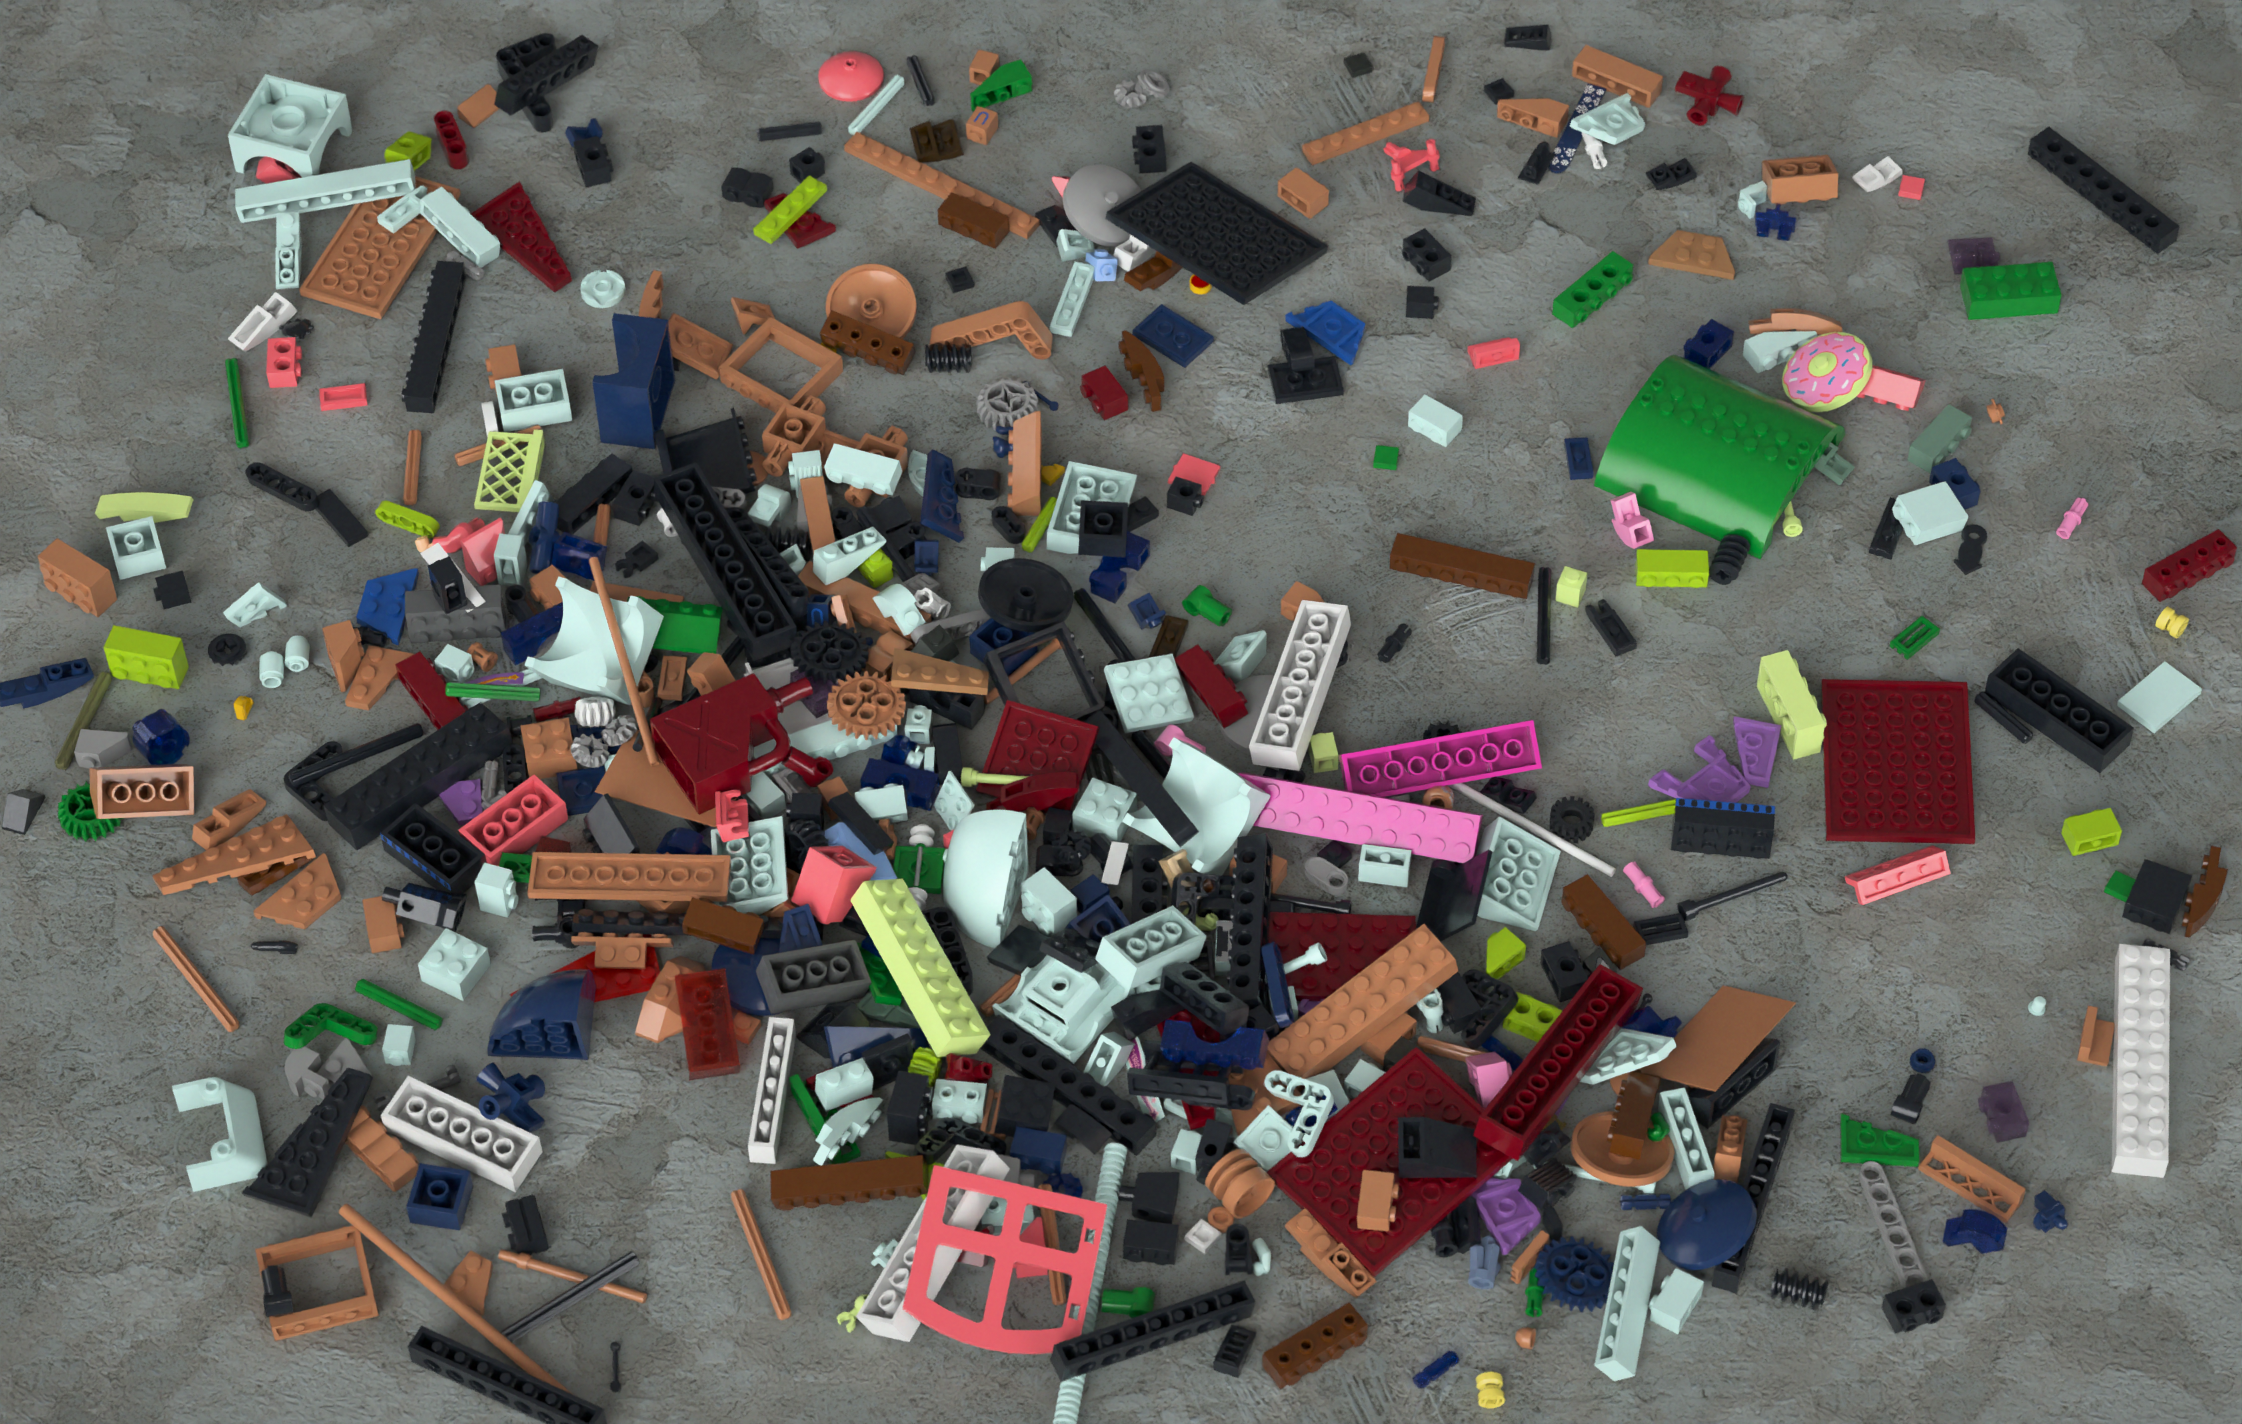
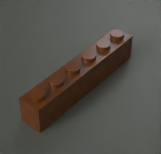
(1462, 566)
(849, 1182)

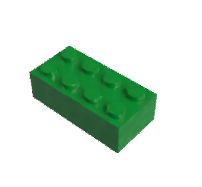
(2010, 290)

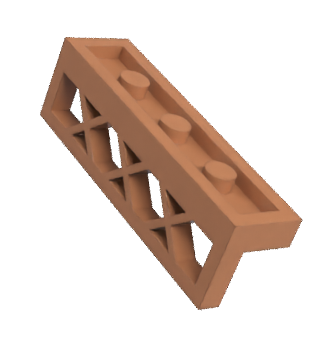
(1976, 1176)

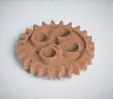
(866, 705)

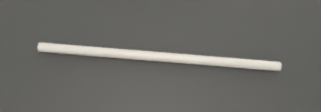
(1534, 828)

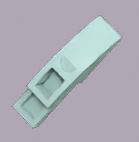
(288, 250)
(846, 1126)

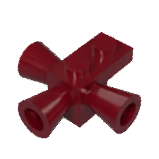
(1708, 94)

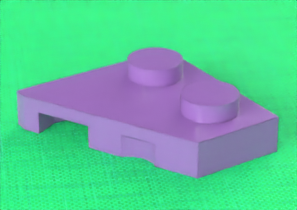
(463, 800)

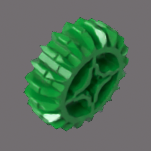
(84, 821)

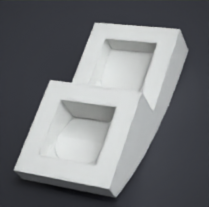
(1877, 176)

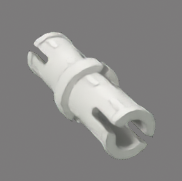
(1595, 150)

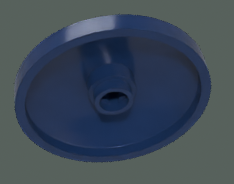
(741, 975)
(1706, 1224)

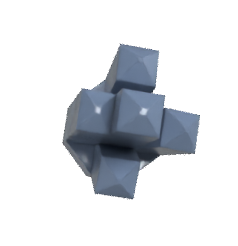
(1484, 1263)

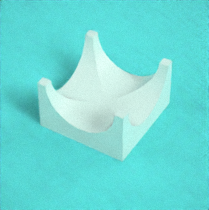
(288, 124)
(584, 650)
(1213, 799)

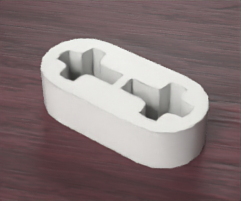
(489, 417)

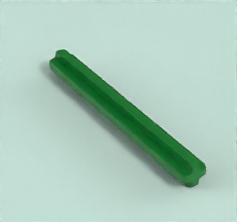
(237, 404)

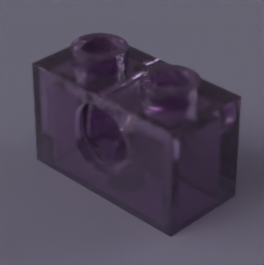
(2004, 1098)

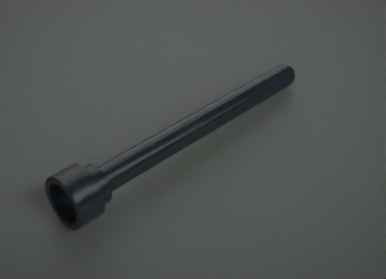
(1338, 907)
(1691, 908)

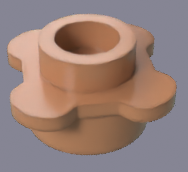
(1995, 412)

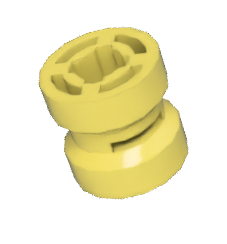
(2172, 622)
(1490, 1390)

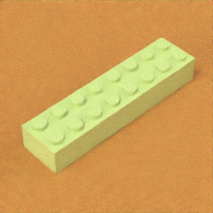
(920, 967)

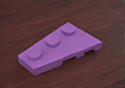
(1756, 749)

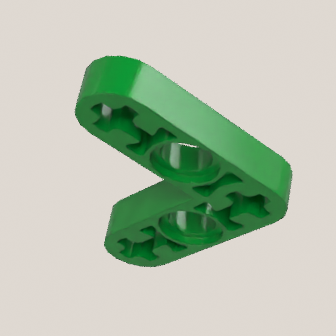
(330, 1019)

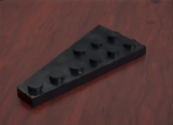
(309, 1154)

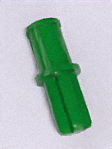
(1534, 1295)

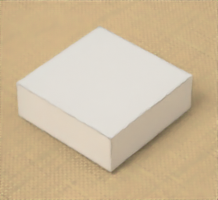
(1203, 1236)

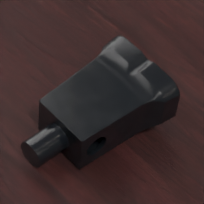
(428, 905)

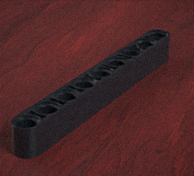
(1142, 780)

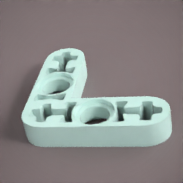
(1310, 1104)

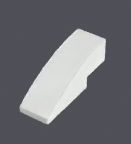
(1132, 253)
(262, 322)

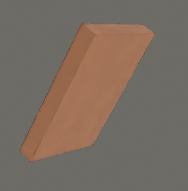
(697, 346)

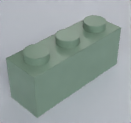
(1940, 438)

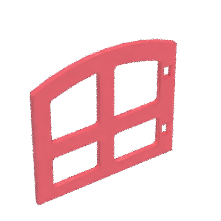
(1006, 1251)

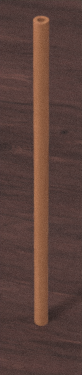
(624, 662)

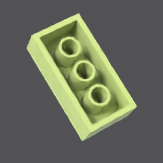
(1791, 704)

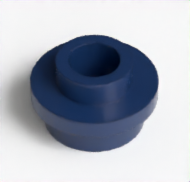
(1922, 1055)

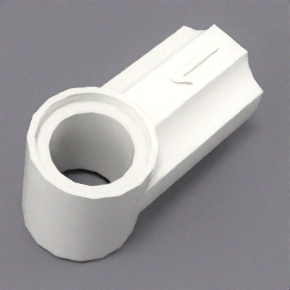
(932, 604)

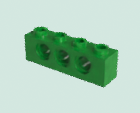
(1593, 289)

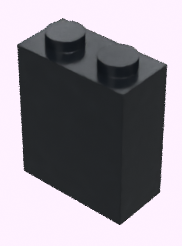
(2157, 896)

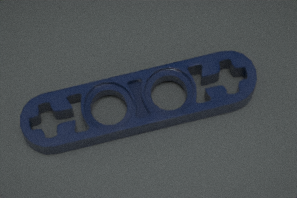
(1277, 984)

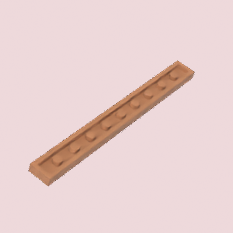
(935, 181)

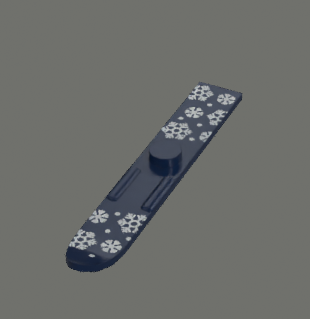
(1571, 137)

